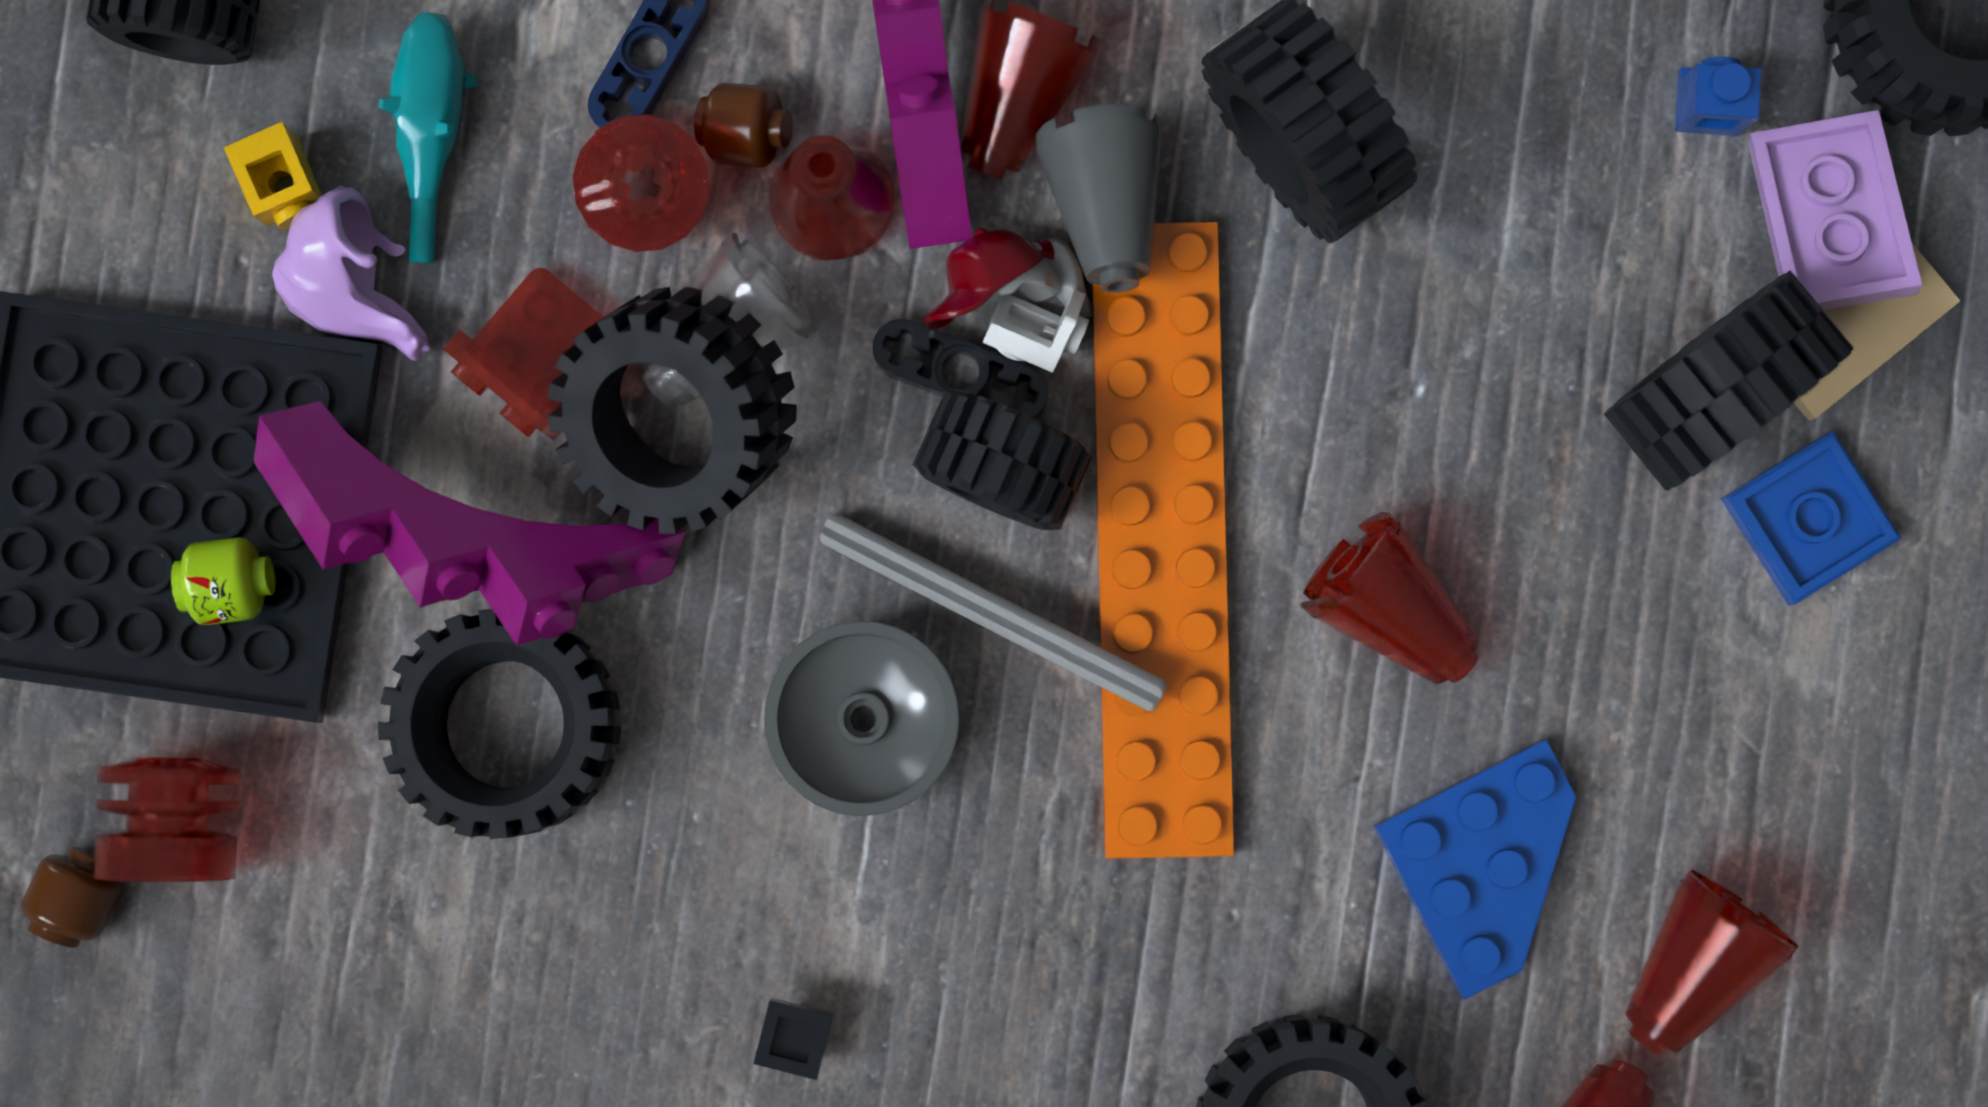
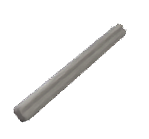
(993, 612)

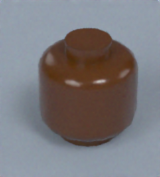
(742, 124)
(67, 900)

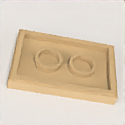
(1877, 334)

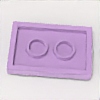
(1835, 210)

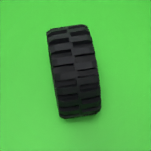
(1904, 69)

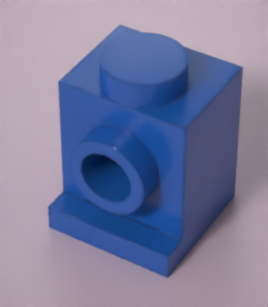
(1717, 97)

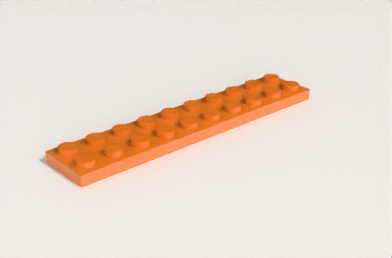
(1164, 551)

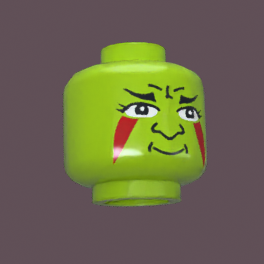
(222, 581)

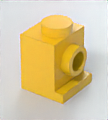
(261, 162)

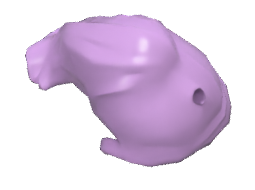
(331, 272)

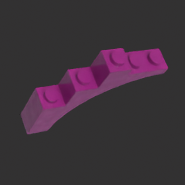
(922, 121)
(442, 548)

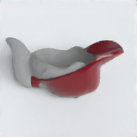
(1007, 264)

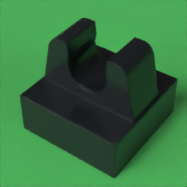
(793, 1038)

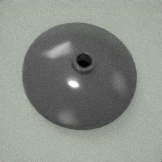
(813, 710)

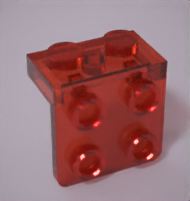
(521, 347)

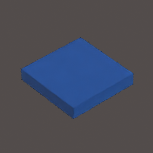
(1811, 518)

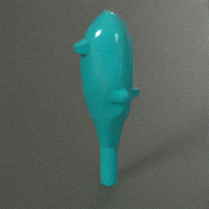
(427, 118)

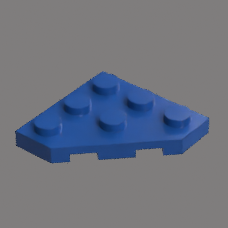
(1483, 862)

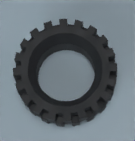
(1310, 119)
(725, 369)
(1729, 381)
(422, 743)
(1306, 1046)

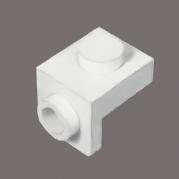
(1035, 334)

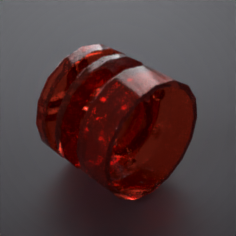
(653, 220)
(166, 822)

